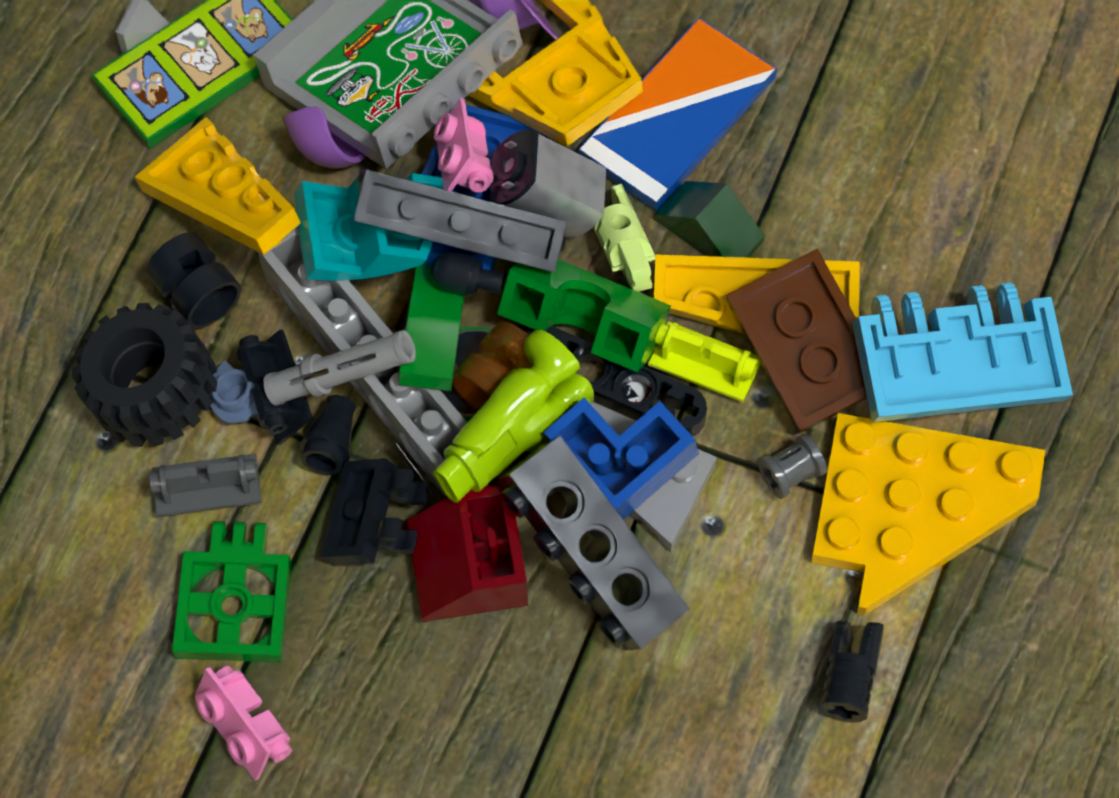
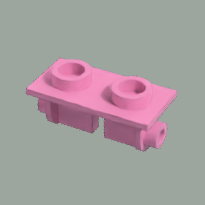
(462, 150)
(226, 703)

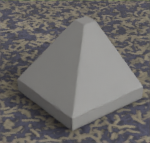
(138, 24)

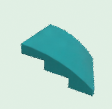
(346, 249)

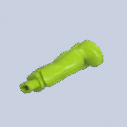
(514, 416)

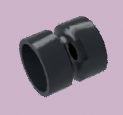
(193, 280)

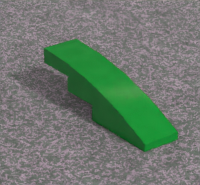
(435, 330)

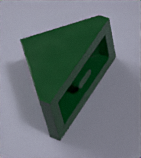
(710, 220)

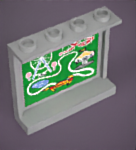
(385, 65)

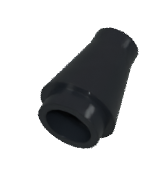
(329, 437)

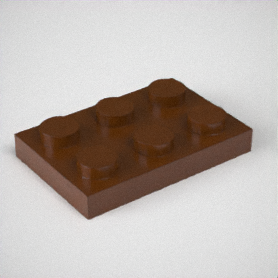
(803, 339)

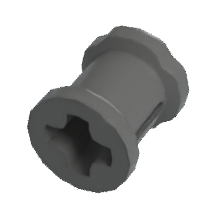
(792, 466)

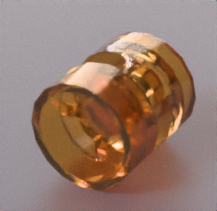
(483, 372)

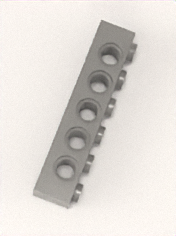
(342, 319)

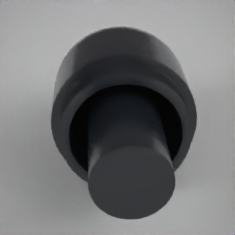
(464, 275)

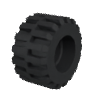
(122, 350)

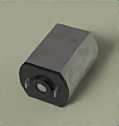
(548, 181)

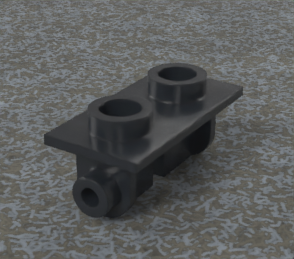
(269, 357)

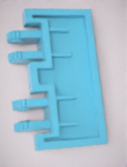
(964, 359)

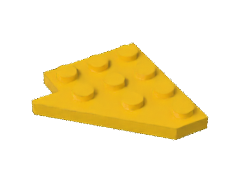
(914, 500)

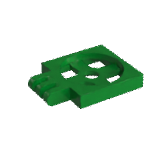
(234, 558)

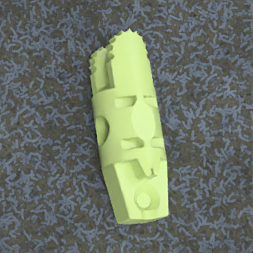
(625, 241)

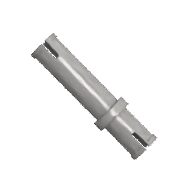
(289, 383)

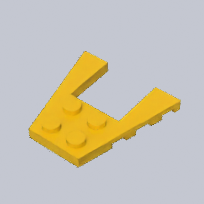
(570, 81)

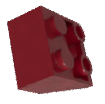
(468, 557)

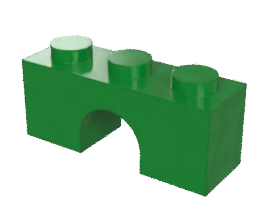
(615, 315)

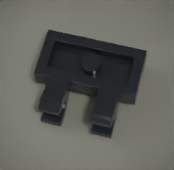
(360, 509)

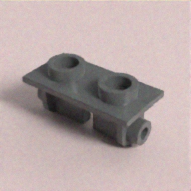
(205, 485)

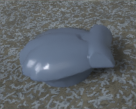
(233, 395)

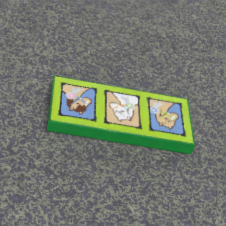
(189, 65)

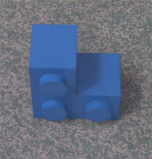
(627, 465)

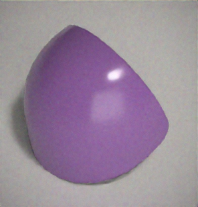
(316, 143)

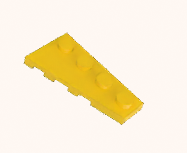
(219, 188)
(699, 284)

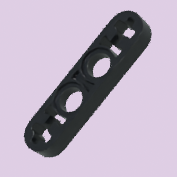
(609, 387)

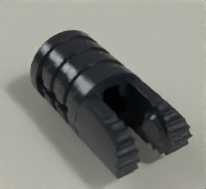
(851, 674)

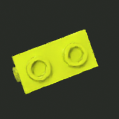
(704, 361)

